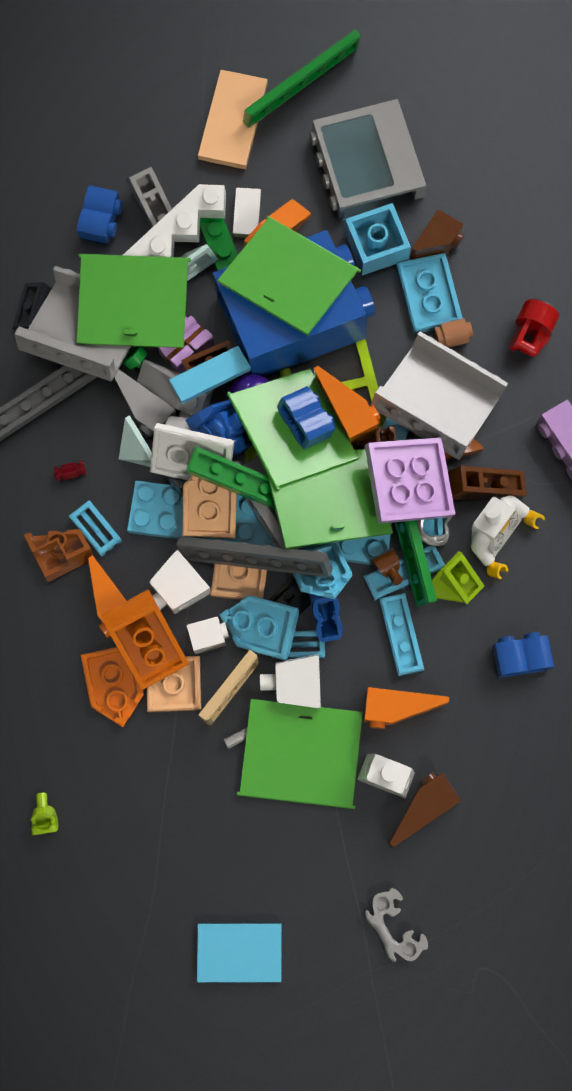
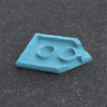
(327, 586)
(262, 626)

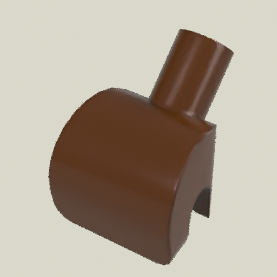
(381, 435)
(388, 566)

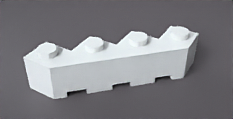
(182, 222)

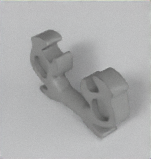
(408, 948)

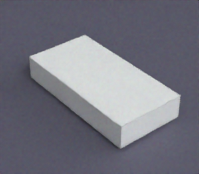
(246, 211)

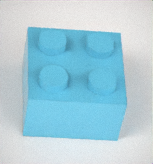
(377, 239)

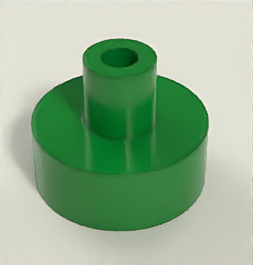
(135, 357)

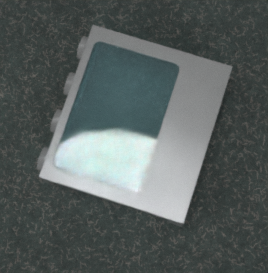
(366, 156)

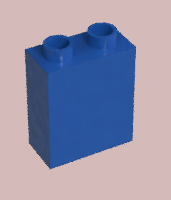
(275, 345)

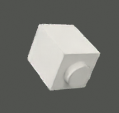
(207, 635)

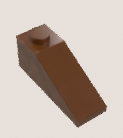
(484, 483)
(426, 805)

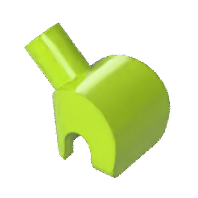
(43, 817)

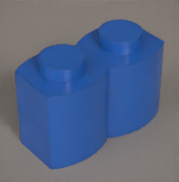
(99, 214)
(306, 417)
(326, 618)
(522, 655)

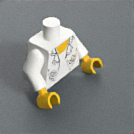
(495, 527)

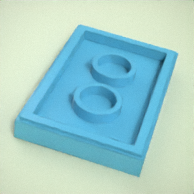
(428, 292)
(239, 952)

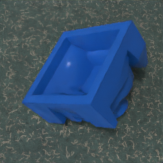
(222, 422)

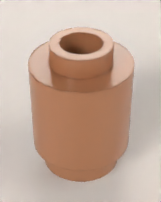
(454, 333)

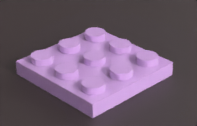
(409, 480)

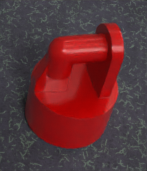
(538, 320)

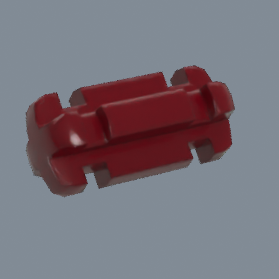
(69, 471)

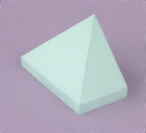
(200, 259)
(133, 445)

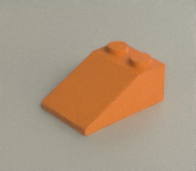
(351, 409)
(144, 639)

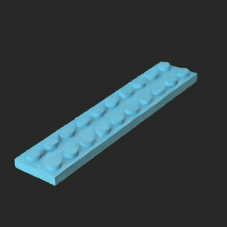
(159, 513)

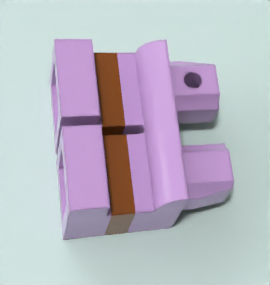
(195, 341)

